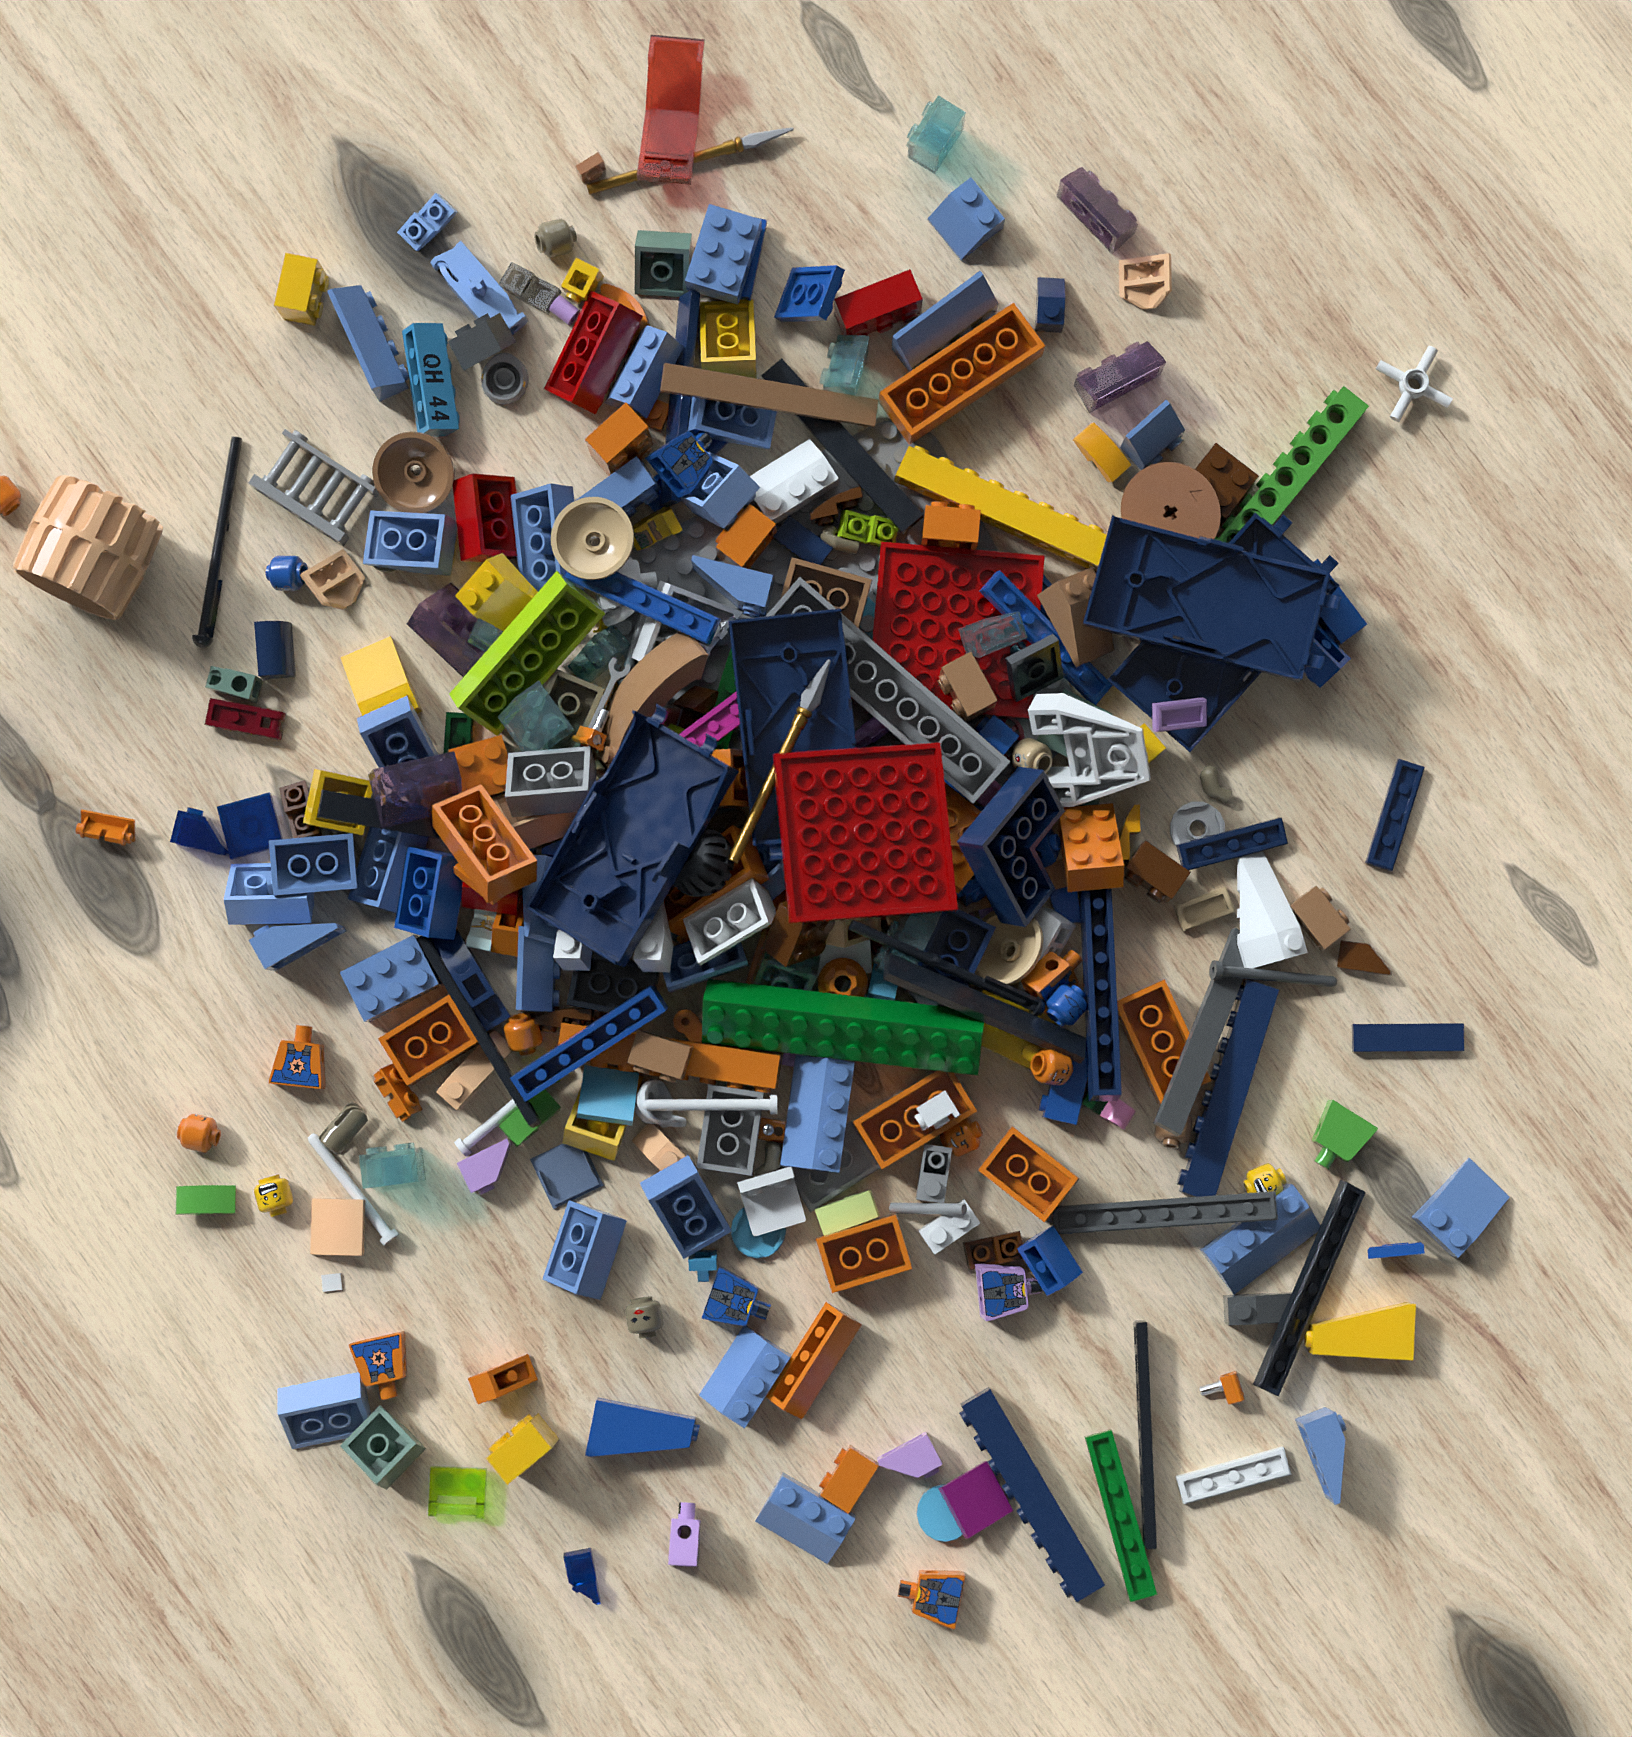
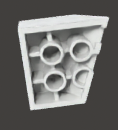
(655, 632)

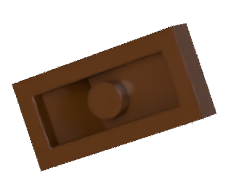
(695, 704)

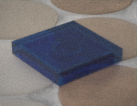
(249, 825)

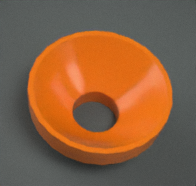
(846, 967)

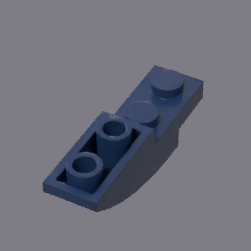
(471, 980)

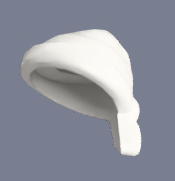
(656, 1090)

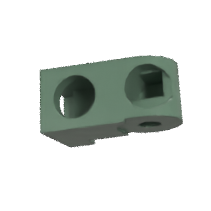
(234, 683)

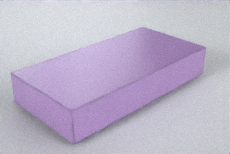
(1179, 714)

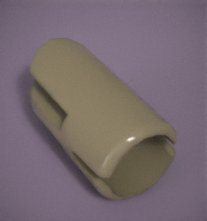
(343, 1128)

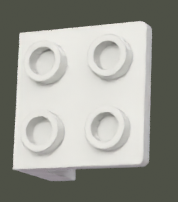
(771, 1201)

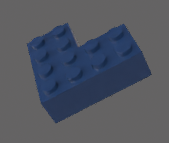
(1004, 842)

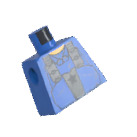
(682, 461)
(733, 1300)

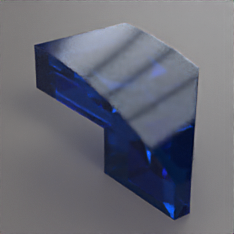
(582, 1573)

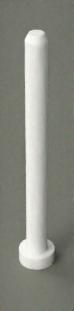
(711, 1104)
(465, 1145)
(342, 1176)

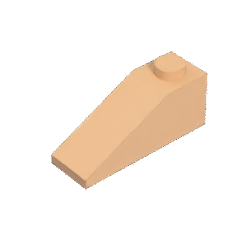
(471, 1074)

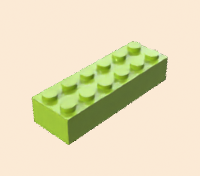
(527, 650)

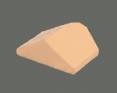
(1145, 280)
(335, 580)

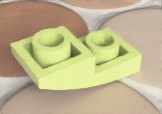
(847, 1212)

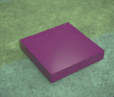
(975, 1499)

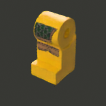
(655, 527)

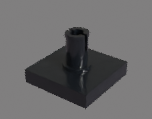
(1033, 667)

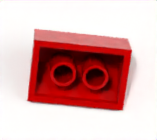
(485, 516)

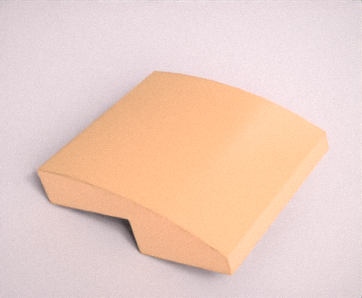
(337, 1226)

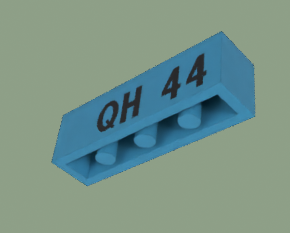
(430, 379)

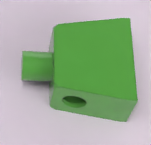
(1340, 1134)

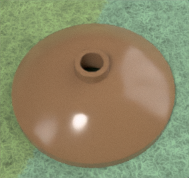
(398, 482)

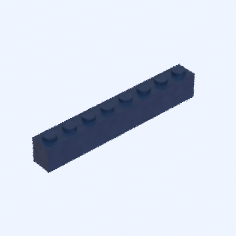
(1101, 995)
(1228, 1090)
(1032, 1495)

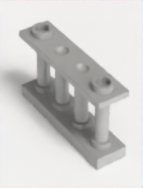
(290, 499)

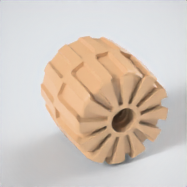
(88, 547)

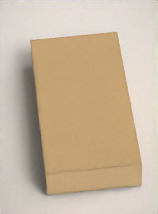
(1204, 909)

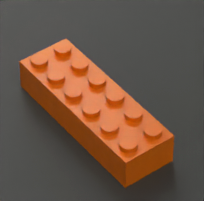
(961, 373)

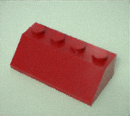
(593, 352)

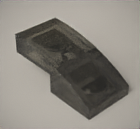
(529, 287)

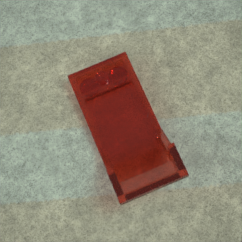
(671, 109)

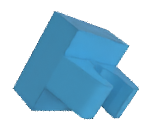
(703, 1262)

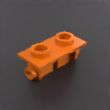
(114, 828)
(405, 1101)

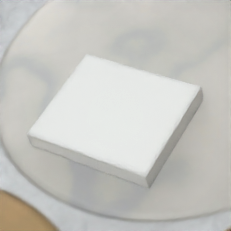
(331, 1282)

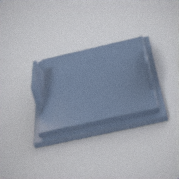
(566, 1173)

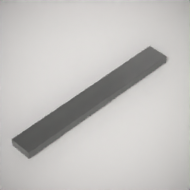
(1200, 1044)
(1166, 1212)

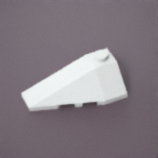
(1266, 919)

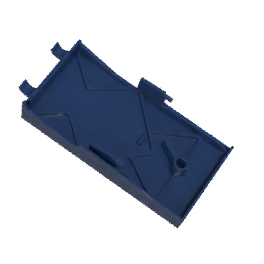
(632, 837)

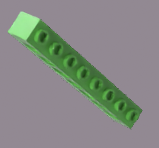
(1350, 410)

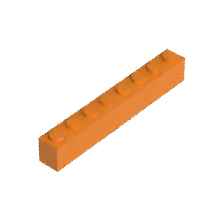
(706, 1061)

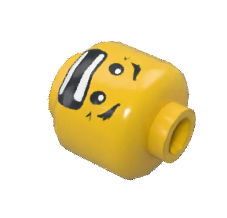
(1264, 1179)
(273, 1195)

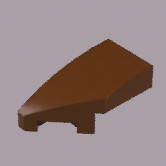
(1361, 958)

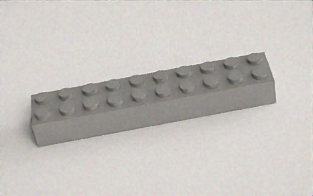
(904, 702)

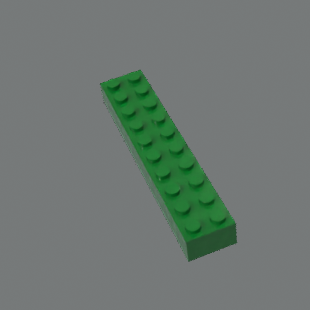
(841, 1027)

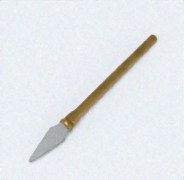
(729, 147)
(809, 701)

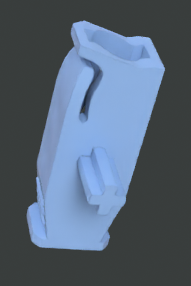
(477, 287)

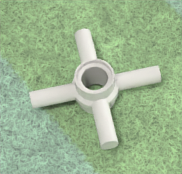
(1409, 393)

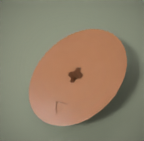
(1172, 499)

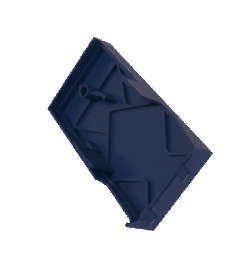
(1208, 599)
(772, 668)
(1167, 675)

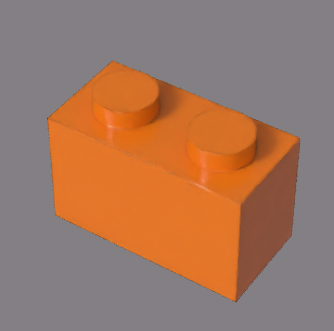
(848, 1478)

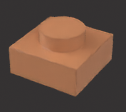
(591, 168)

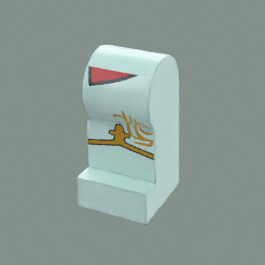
(481, 930)

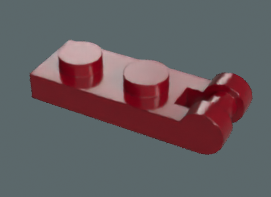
(244, 718)

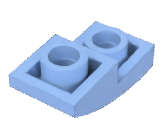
(428, 222)

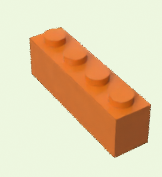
(813, 1360)

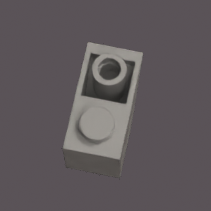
(933, 1173)

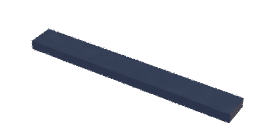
(678, 404)

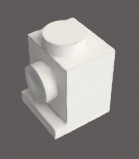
(936, 1111)

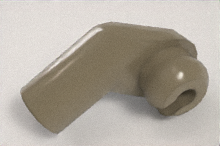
(838, 543)
(772, 1159)

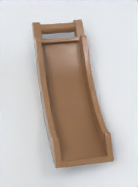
(649, 683)

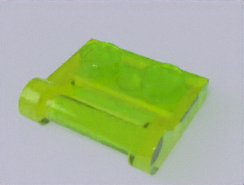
(457, 1482)

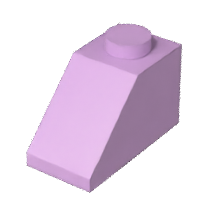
(485, 1167)
(913, 1458)

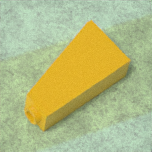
(1368, 1334)

